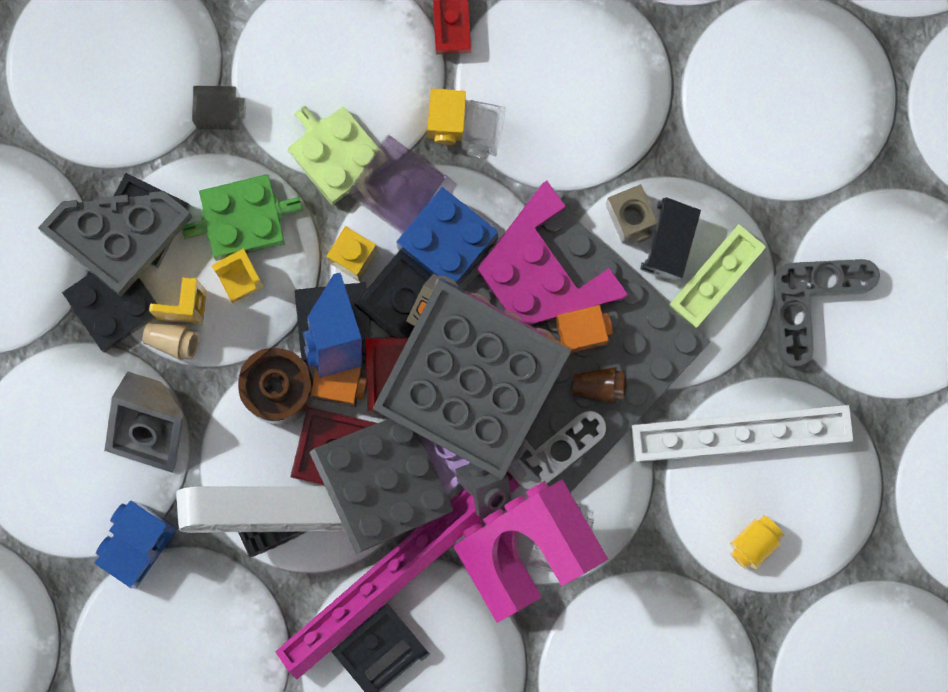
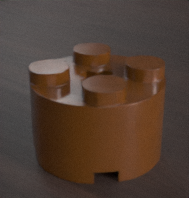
(255, 386)

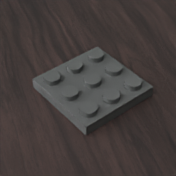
(381, 483)

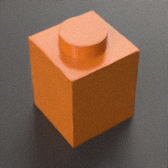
(584, 328)
(340, 388)

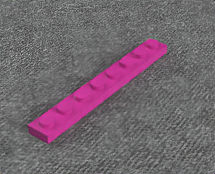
(379, 585)

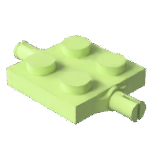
(332, 151)

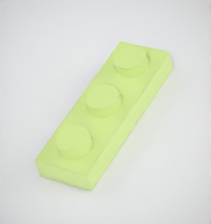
(717, 276)

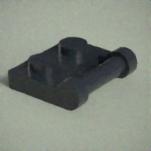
(372, 642)

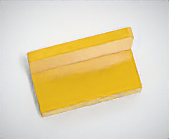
(190, 307)

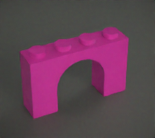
(555, 526)

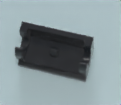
(671, 240)

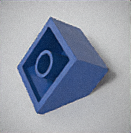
(333, 333)

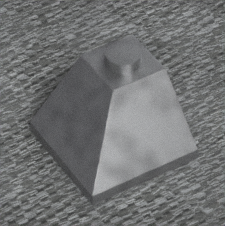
(144, 422)

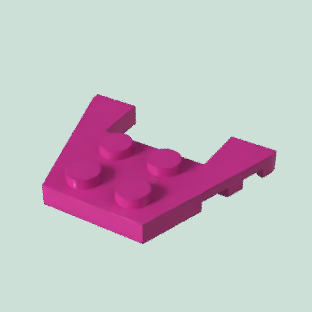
(528, 275)

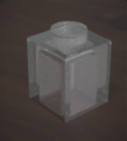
(483, 129)

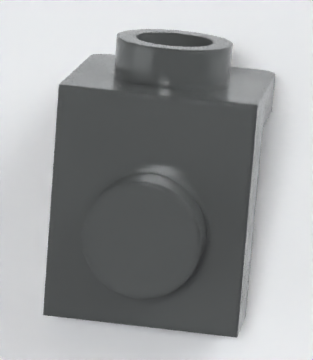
(488, 490)

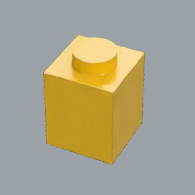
(446, 116)
(352, 253)

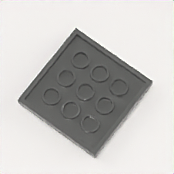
(472, 378)

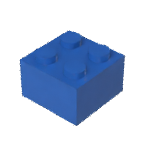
(448, 237)

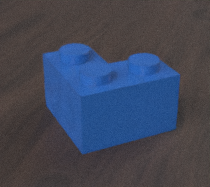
(136, 543)

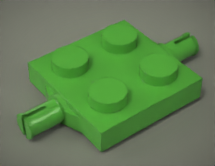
(242, 217)

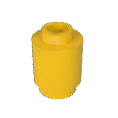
(756, 542)

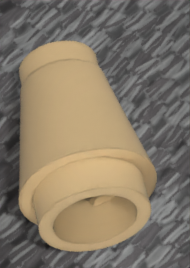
(173, 340)

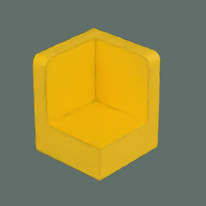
(238, 276)

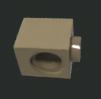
(637, 200)

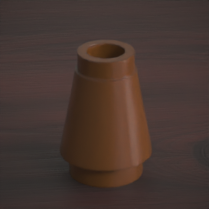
(602, 384)

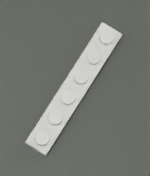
(742, 433)

